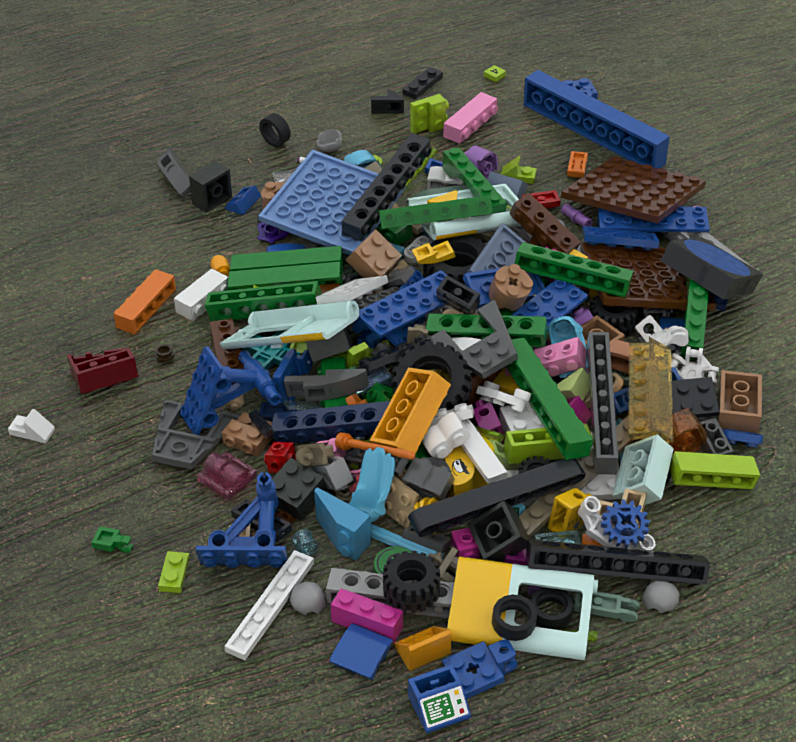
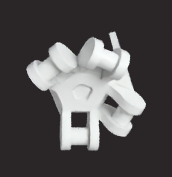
(673, 335)
(694, 370)

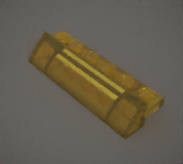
(650, 391)

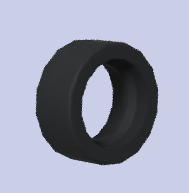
(281, 127)
(555, 595)
(518, 603)

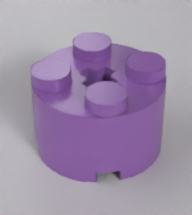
(483, 160)

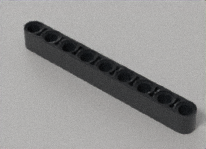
(512, 490)

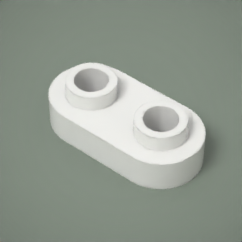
(408, 255)

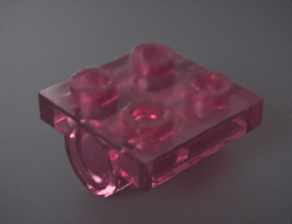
(225, 474)

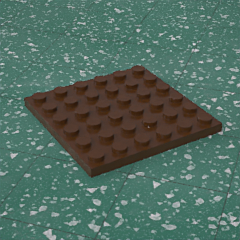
(634, 189)
(652, 282)

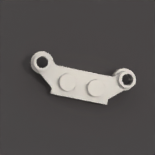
(491, 394)
(592, 521)

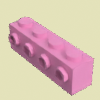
(470, 117)
(561, 357)

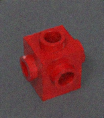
(278, 455)

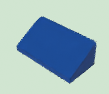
(243, 200)

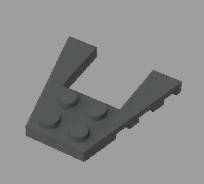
(492, 351)
(184, 448)

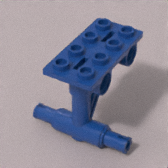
(213, 388)
(252, 551)

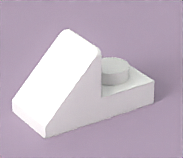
(32, 427)

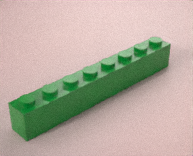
(549, 403)

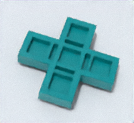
(269, 356)

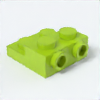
(428, 114)

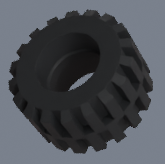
(619, 317)
(411, 595)

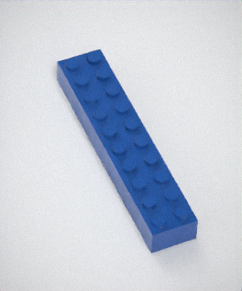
(595, 120)

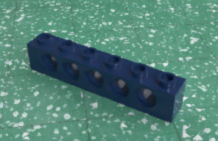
(327, 422)

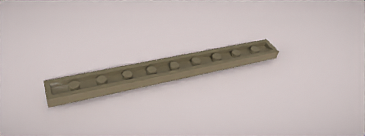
(539, 512)

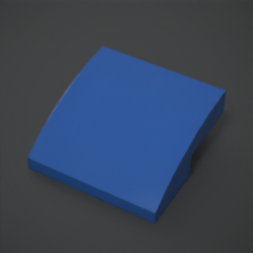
(361, 651)

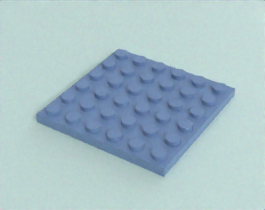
(319, 199)

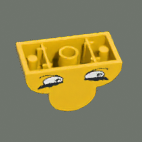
(464, 471)

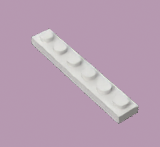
(269, 605)

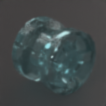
(304, 542)

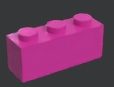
(366, 613)

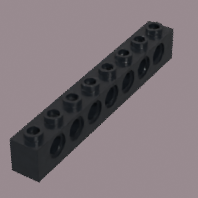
(386, 187)
(617, 561)

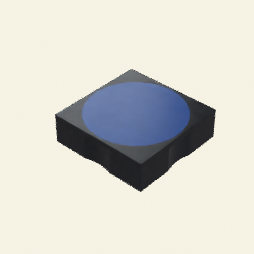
(711, 267)

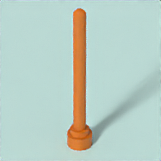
(346, 441)

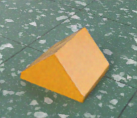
(424, 646)

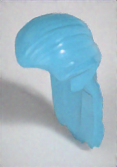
(563, 329)
(374, 483)

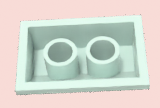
(644, 468)

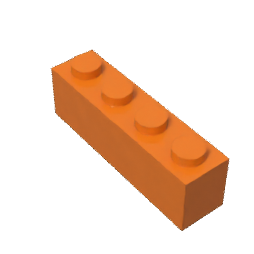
(144, 301)

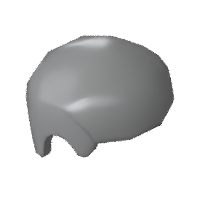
(329, 141)
(661, 596)
(308, 598)

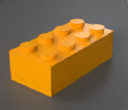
(411, 410)

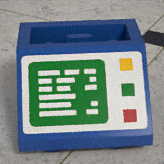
(438, 698)

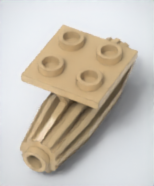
(401, 500)

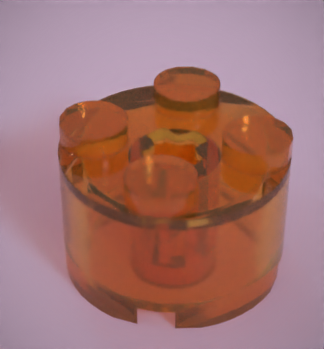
(687, 432)

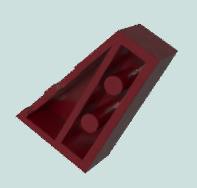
(102, 370)

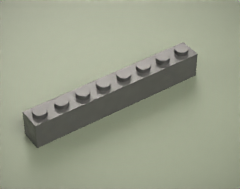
(602, 403)

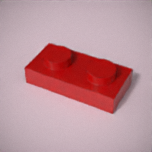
(548, 199)

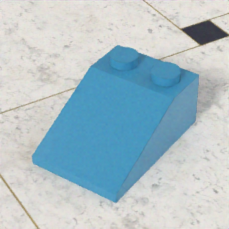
(343, 524)

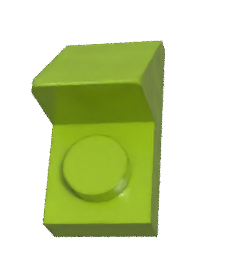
(516, 171)

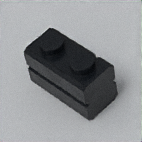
(458, 296)

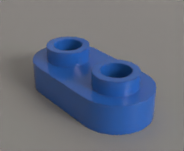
(750, 439)

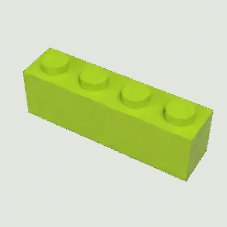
(530, 443)
(714, 470)

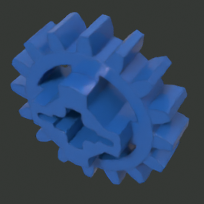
(625, 533)

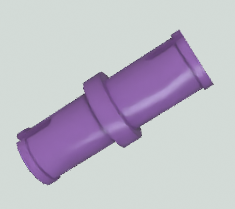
(576, 216)

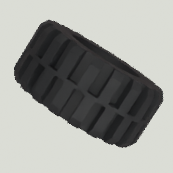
(466, 251)
(442, 358)

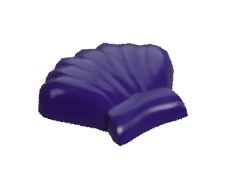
(270, 233)

